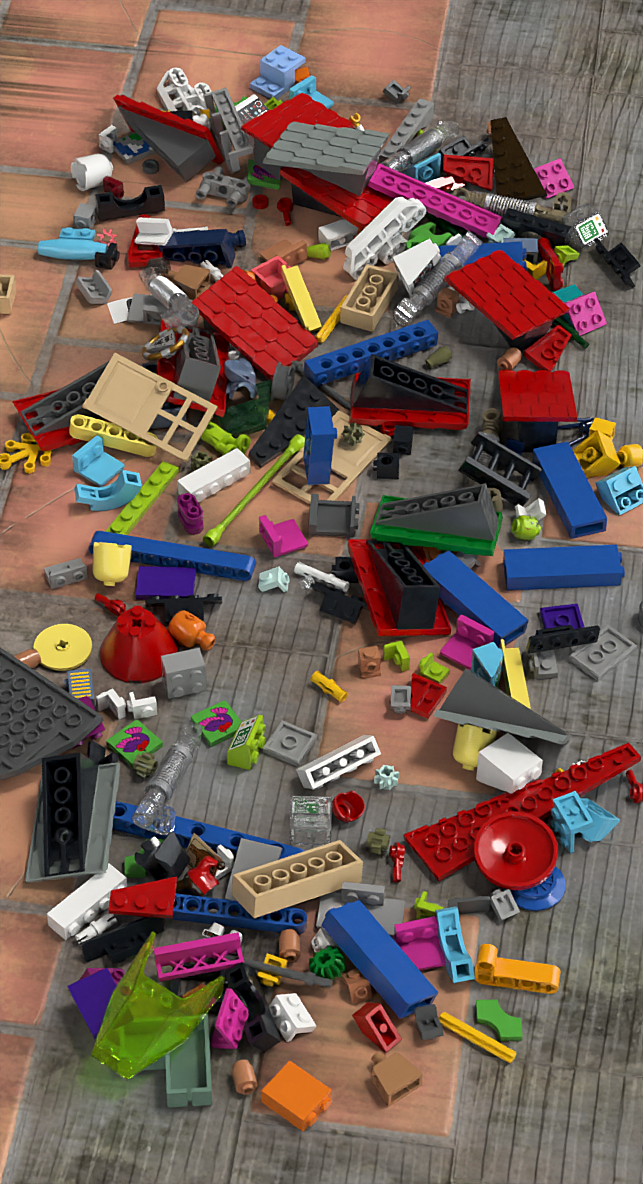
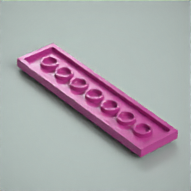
(435, 201)

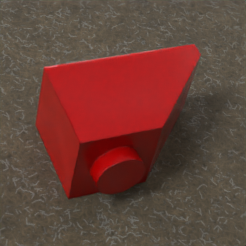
(377, 1026)

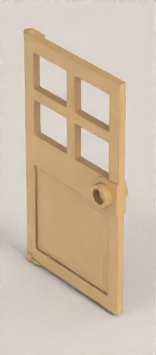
(134, 398)
(346, 459)

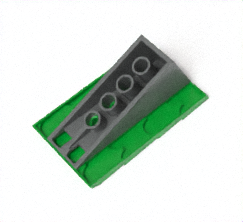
(444, 520)

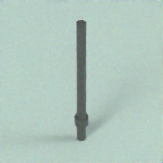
(300, 369)
(309, 977)

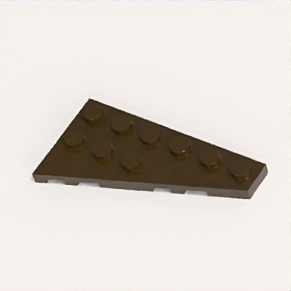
(512, 167)

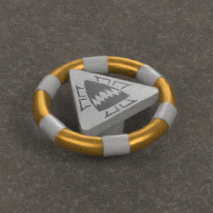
(166, 343)

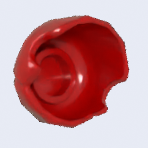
(348, 806)

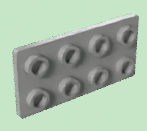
(148, 310)
(385, 911)

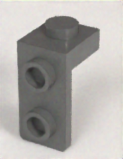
(470, 905)

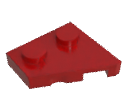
(425, 695)

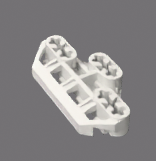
(185, 96)
(383, 236)

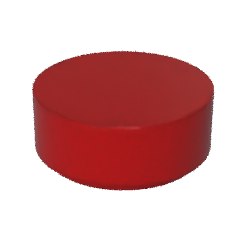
(260, 201)

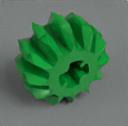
(327, 963)

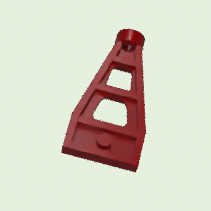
(137, 257)
(554, 267)

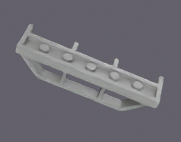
(232, 124)

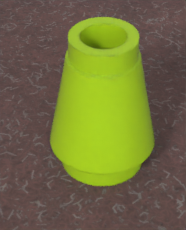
(319, 251)

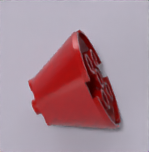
(135, 646)

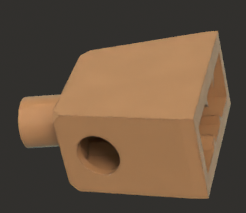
(190, 280)
(394, 1076)

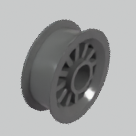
(282, 381)

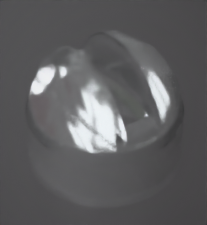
(305, 582)

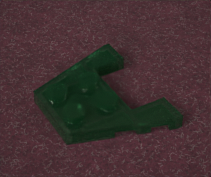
(248, 416)

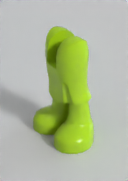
(223, 441)

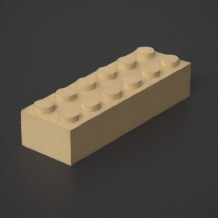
(296, 878)

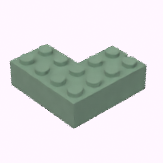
(188, 1070)

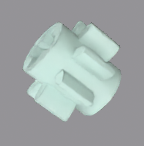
(386, 777)

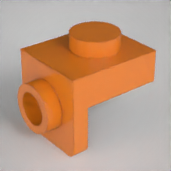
(301, 74)

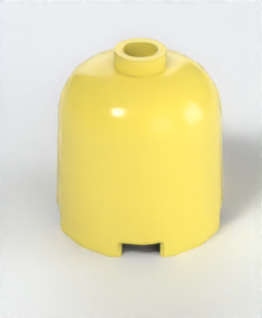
(111, 562)
(469, 742)

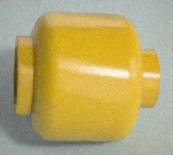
(630, 455)

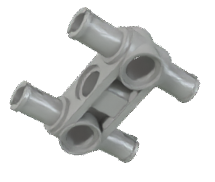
(224, 186)

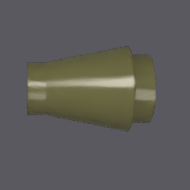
(440, 356)

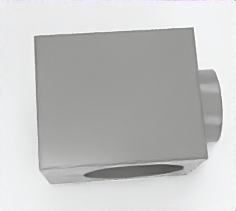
(85, 216)

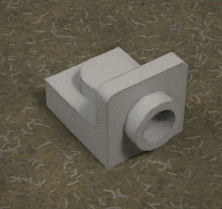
(503, 904)

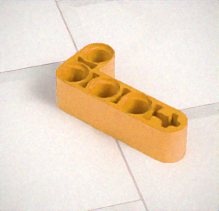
(514, 973)

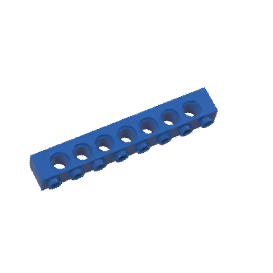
(354, 357)

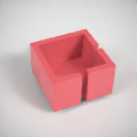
(269, 276)

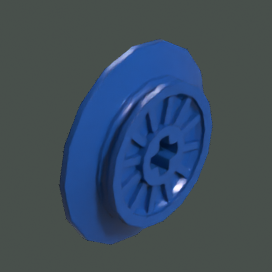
(543, 895)

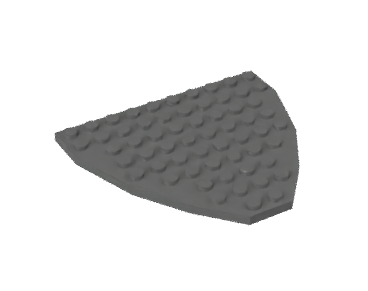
(36, 718)

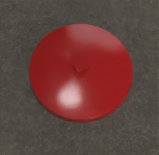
(515, 850)

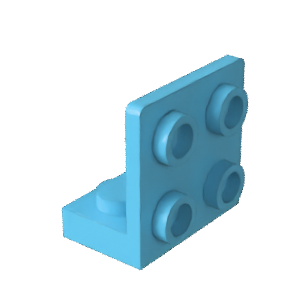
(308, 87)
(95, 463)
(569, 818)

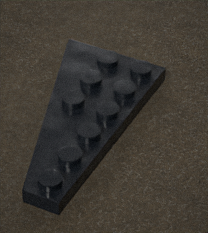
(289, 421)

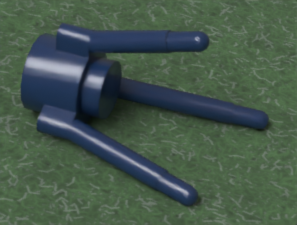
(584, 426)

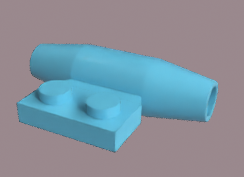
(72, 245)

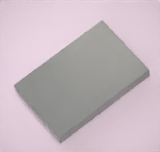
(604, 655)
(251, 855)

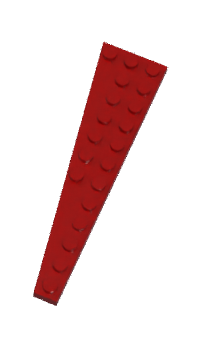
(450, 842)

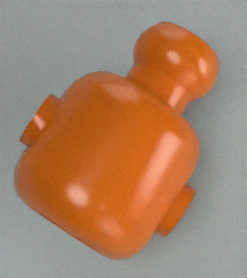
(190, 631)

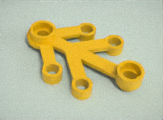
(27, 450)

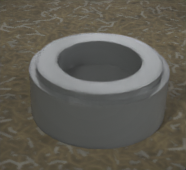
(150, 166)

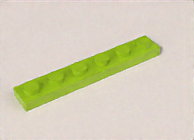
(144, 499)

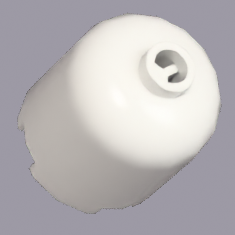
(91, 170)

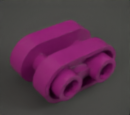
(190, 513)

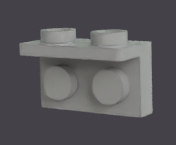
(66, 573)
(543, 664)

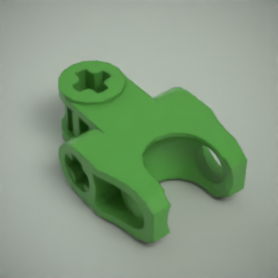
(423, 233)

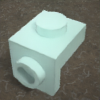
(500, 233)
(273, 578)

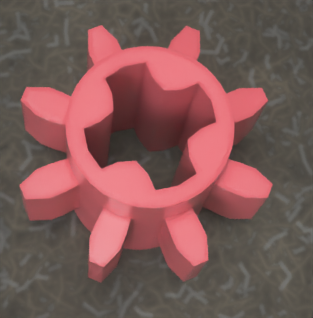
(108, 234)

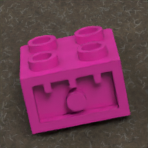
(554, 178)
(586, 313)
(281, 537)
(467, 637)
(420, 942)
(229, 1022)

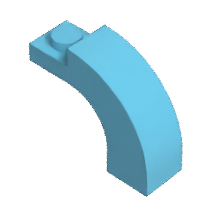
(110, 496)
(458, 961)

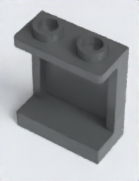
(333, 517)

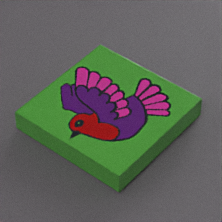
(260, 177)
(217, 722)
(134, 740)

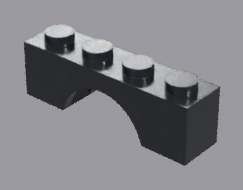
(149, 201)
(520, 222)
(261, 1026)

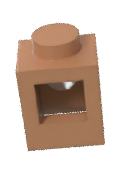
(447, 302)
(369, 661)

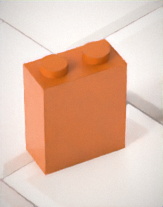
(296, 1096)

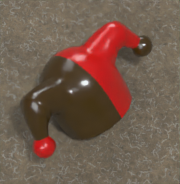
(199, 879)

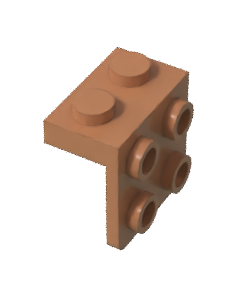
(288, 252)

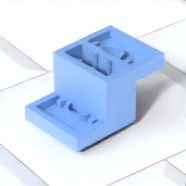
(277, 72)

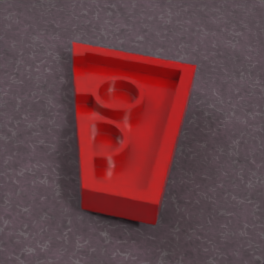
(548, 349)

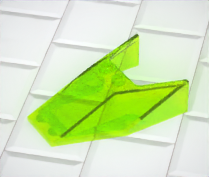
(147, 1019)

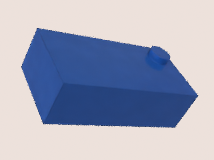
(319, 445)

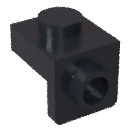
(107, 259)

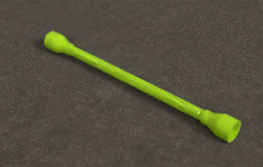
(213, 535)

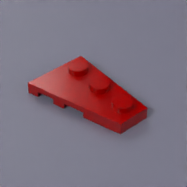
(470, 169)
(145, 899)

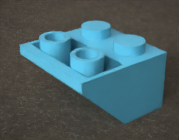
(622, 489)

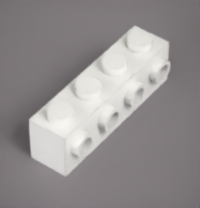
(338, 762)

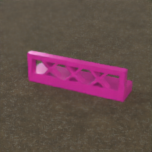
(197, 952)

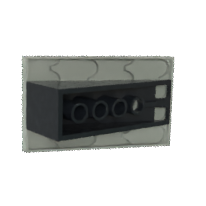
(72, 818)

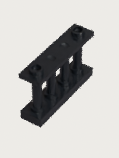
(483, 474)

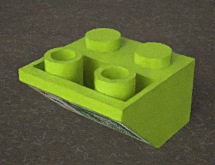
(247, 743)

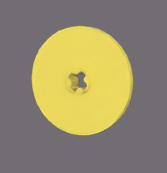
(76, 647)

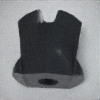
(163, 859)

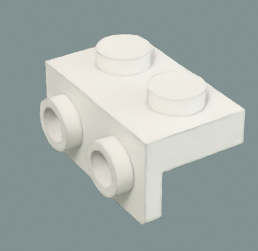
(291, 1016)

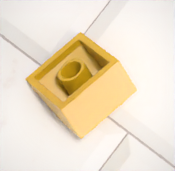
(597, 455)

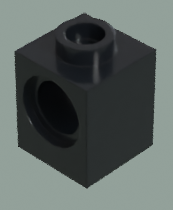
(403, 439)
(387, 465)
(344, 569)

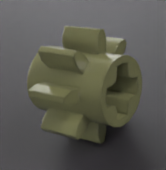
(352, 434)
(200, 459)
(145, 764)
(378, 841)

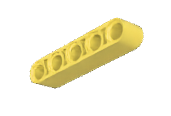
(113, 436)

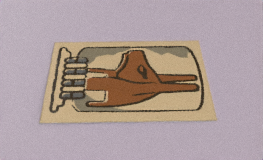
(198, 850)

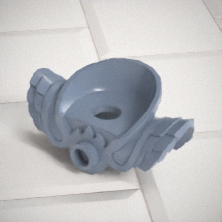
(240, 374)

